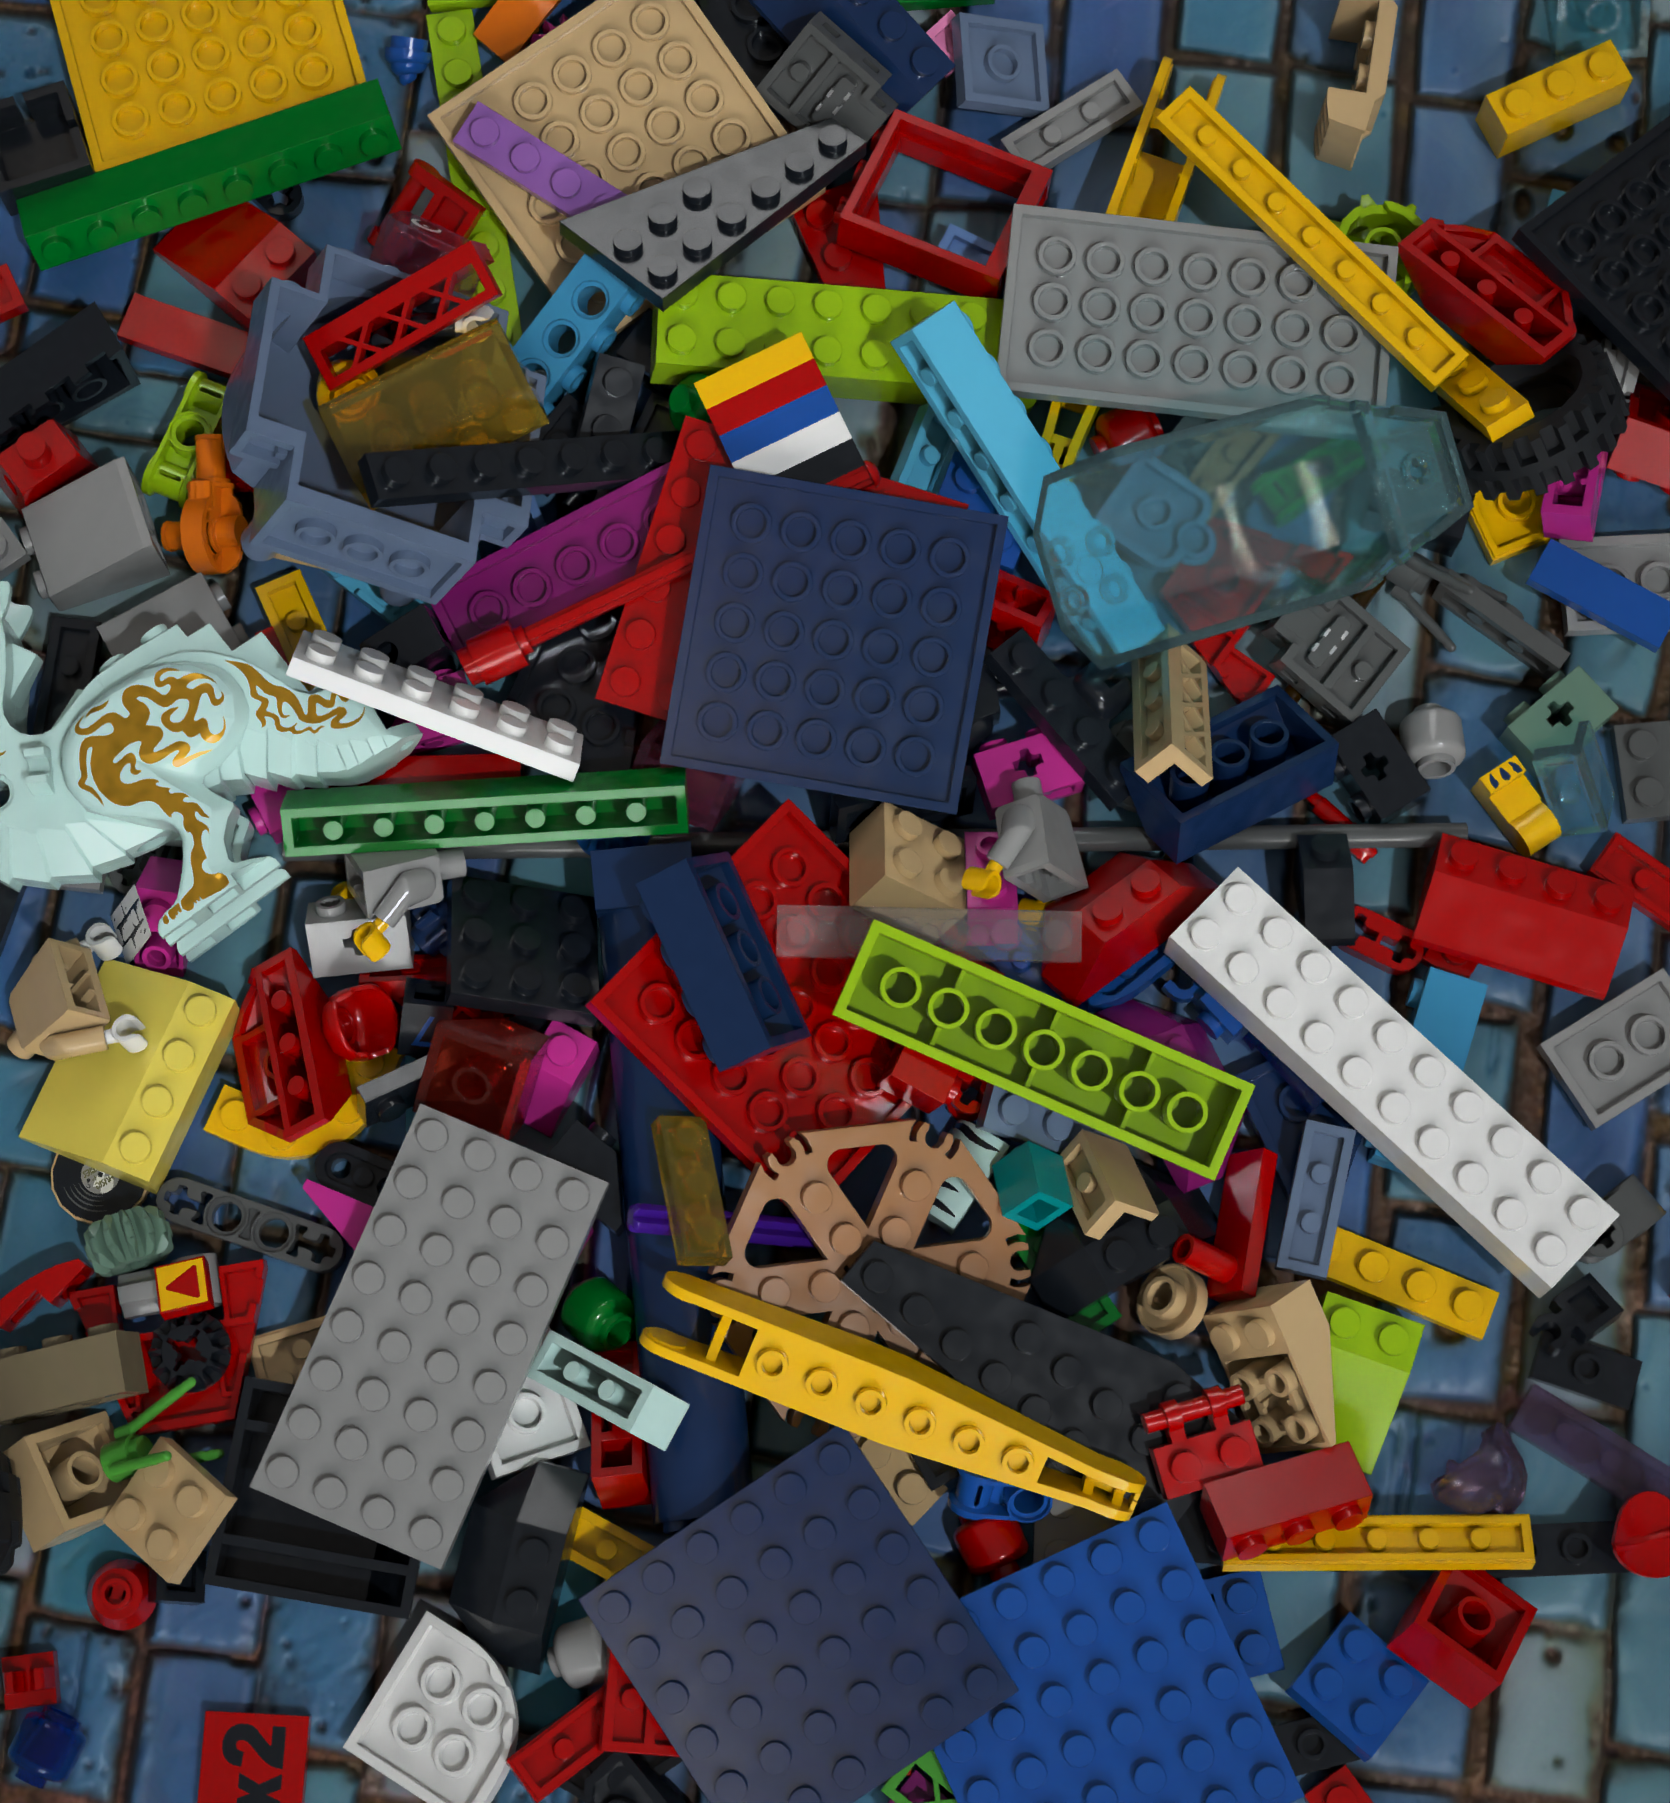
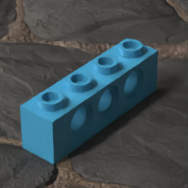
(567, 312)

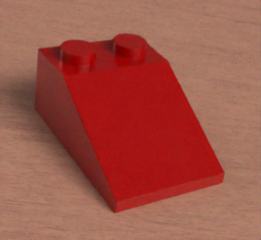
(234, 256)

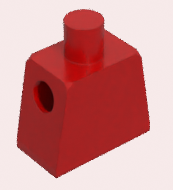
(42, 463)

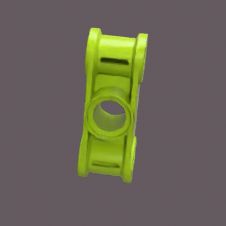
(173, 462)

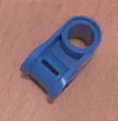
(996, 1500)

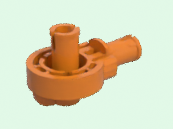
(210, 514)

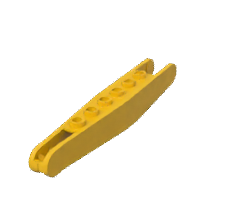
(1144, 189)
(890, 1399)

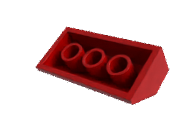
(1522, 916)

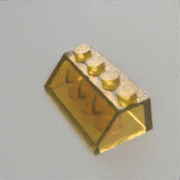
(447, 397)

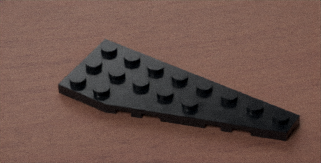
(1031, 1361)

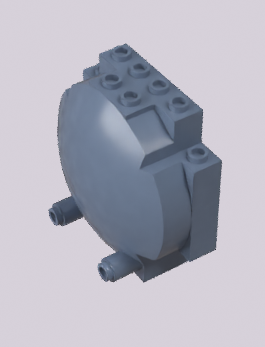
(300, 483)

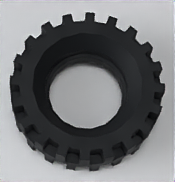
(1553, 449)

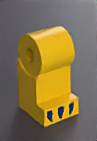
(1516, 807)

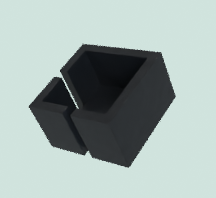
(44, 151)

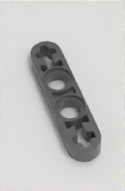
(249, 1230)

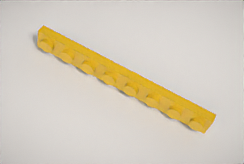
(1311, 239)

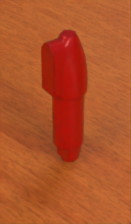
(1332, 815)

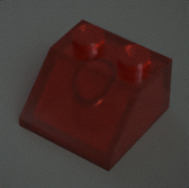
(482, 1073)

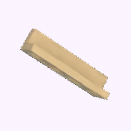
(1171, 715)

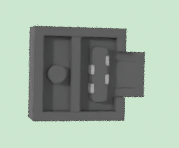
(827, 78)
(1335, 656)

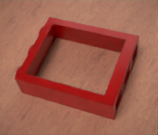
(957, 155)

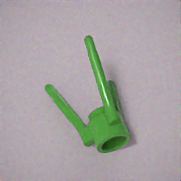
(130, 1452)

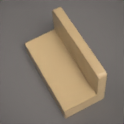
(1104, 1183)

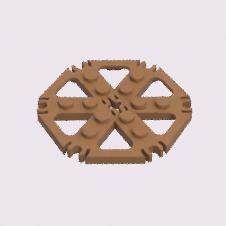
(842, 1235)

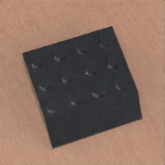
(288, 1551)

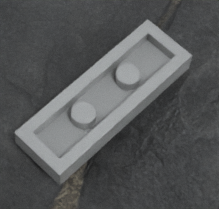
(1075, 122)

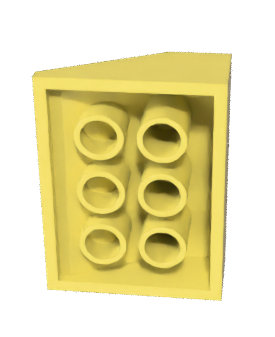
(135, 1108)

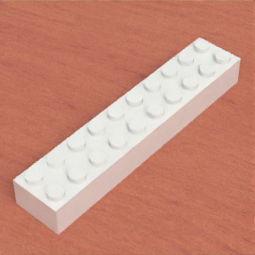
(1390, 1083)

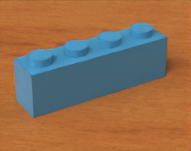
(1447, 1015)

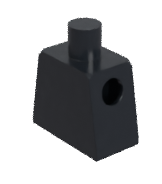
(417, 641)

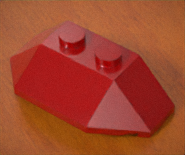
(1488, 292)
(1125, 915)
(282, 1058)

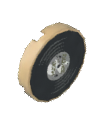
(91, 1193)

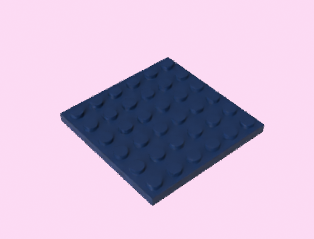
(833, 639)
(799, 1636)

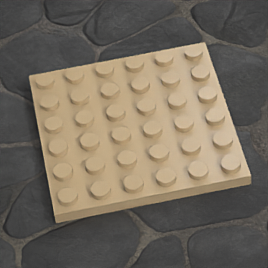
(623, 93)

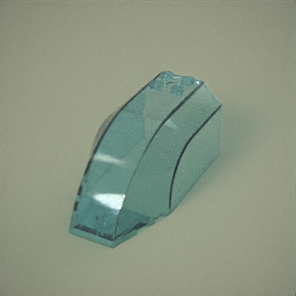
(1241, 521)

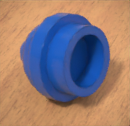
(402, 57)

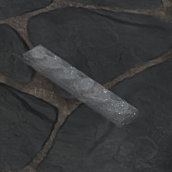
(969, 933)

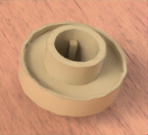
(1172, 1301)

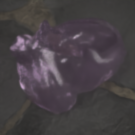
(1486, 1480)

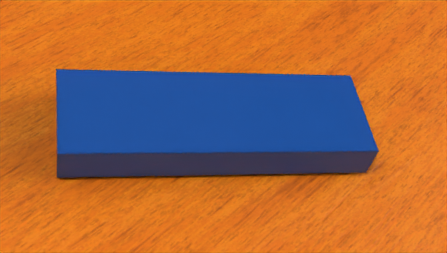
(1601, 595)

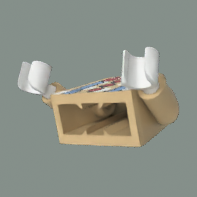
(62, 1004)

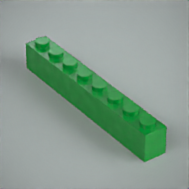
(208, 174)
(485, 812)

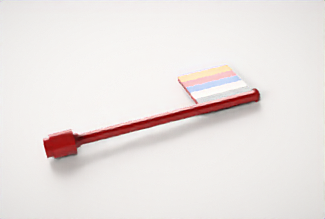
(771, 421)

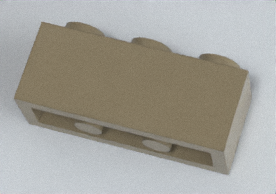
(70, 1374)

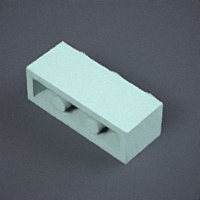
(608, 1390)

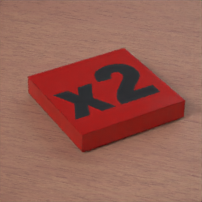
(254, 1758)

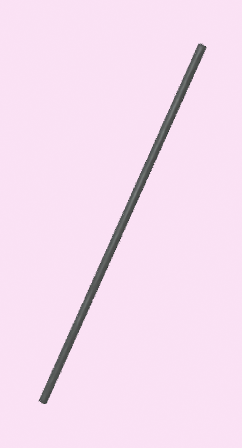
(1087, 838)

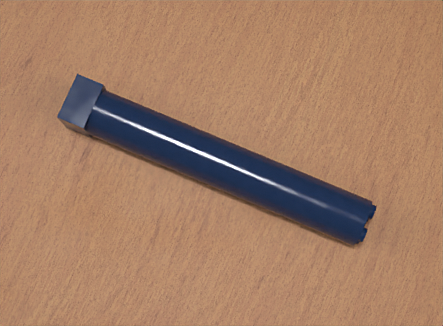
(711, 1446)

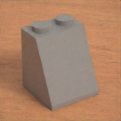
(93, 538)

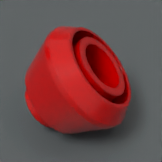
(123, 1577)

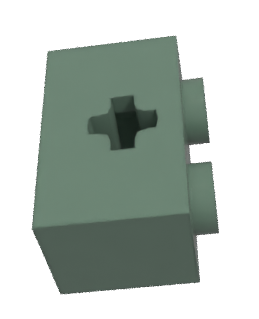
(1569, 696)

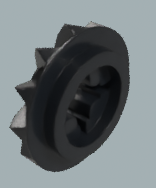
(212, 1343)

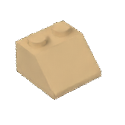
(64, 1480)

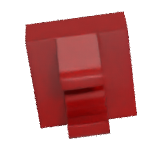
(31, 1680)

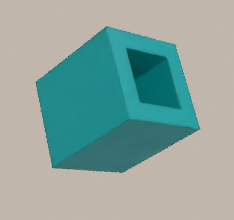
(1032, 1185)

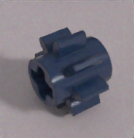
(431, 928)

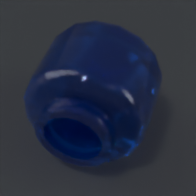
(46, 1746)

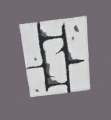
(131, 925)

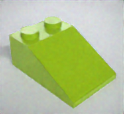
(1369, 1371)

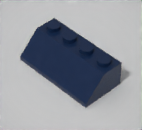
(881, 30)
(1262, 762)
(722, 960)

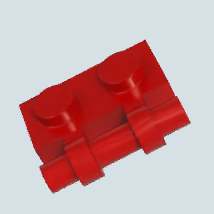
(1193, 1460)

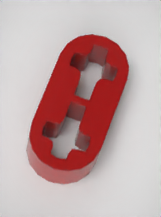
(1389, 932)

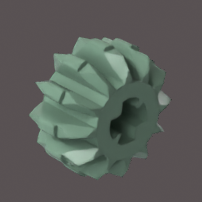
(128, 1241)

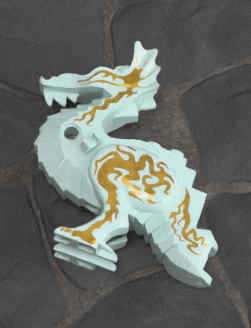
(159, 760)

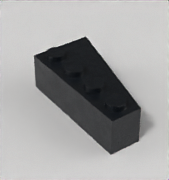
(63, 376)

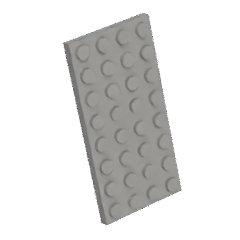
(1175, 318)
(430, 1336)

